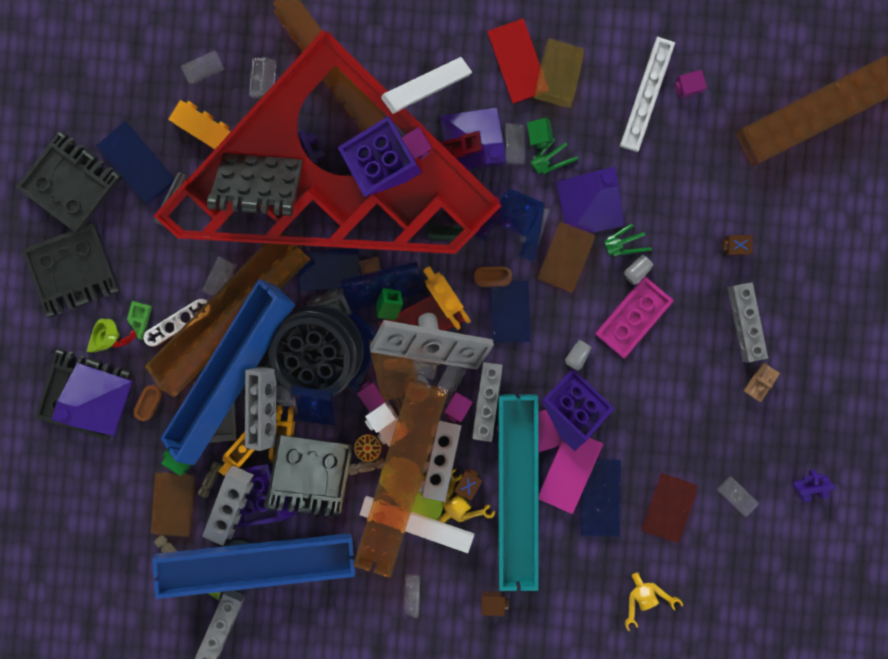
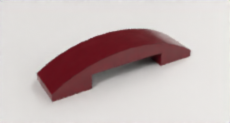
(464, 145)

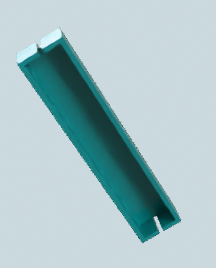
(518, 492)

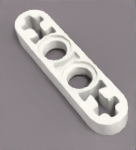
(175, 319)

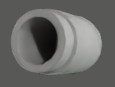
(638, 270)
(578, 355)

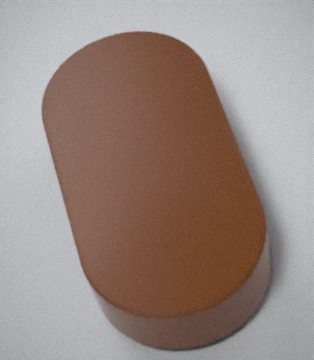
(493, 276)
(148, 403)

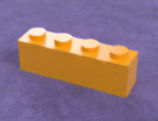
(199, 124)

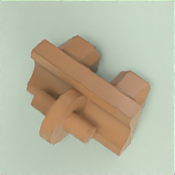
(761, 382)

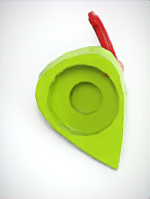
(105, 336)

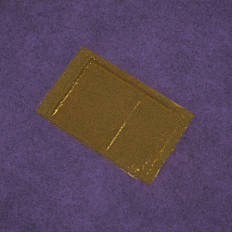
(559, 73)

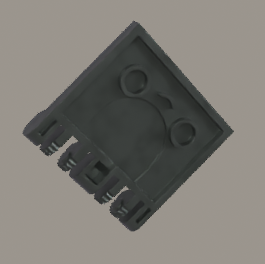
(255, 182)
(67, 185)
(69, 267)
(57, 380)
(308, 472)

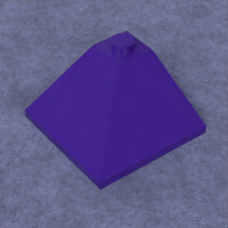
(490, 131)
(379, 158)
(591, 201)
(92, 400)
(576, 409)
(254, 510)

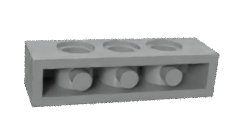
(747, 322)
(487, 401)
(260, 408)
(439, 490)
(216, 529)
(220, 625)

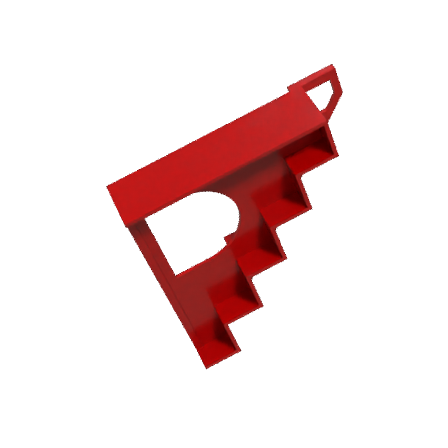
(273, 132)

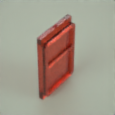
(670, 507)

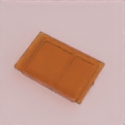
(566, 256)
(393, 374)
(172, 504)

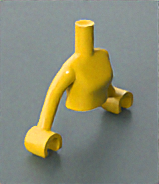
(458, 505)
(646, 598)

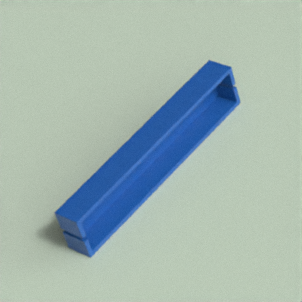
(225, 372)
(253, 565)

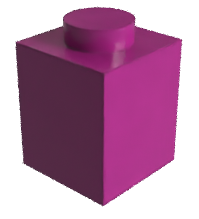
(690, 84)
(417, 143)
(371, 396)
(458, 407)

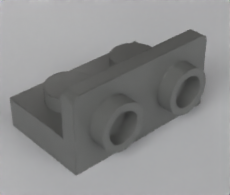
(333, 298)

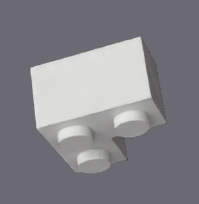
(383, 421)

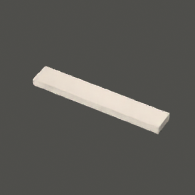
(426, 85)
(647, 94)
(431, 529)

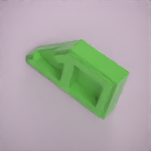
(139, 317)

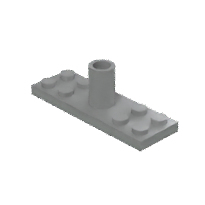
(430, 343)

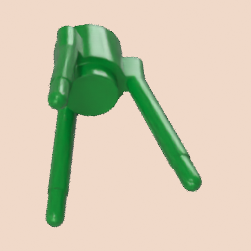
(540, 162)
(614, 245)

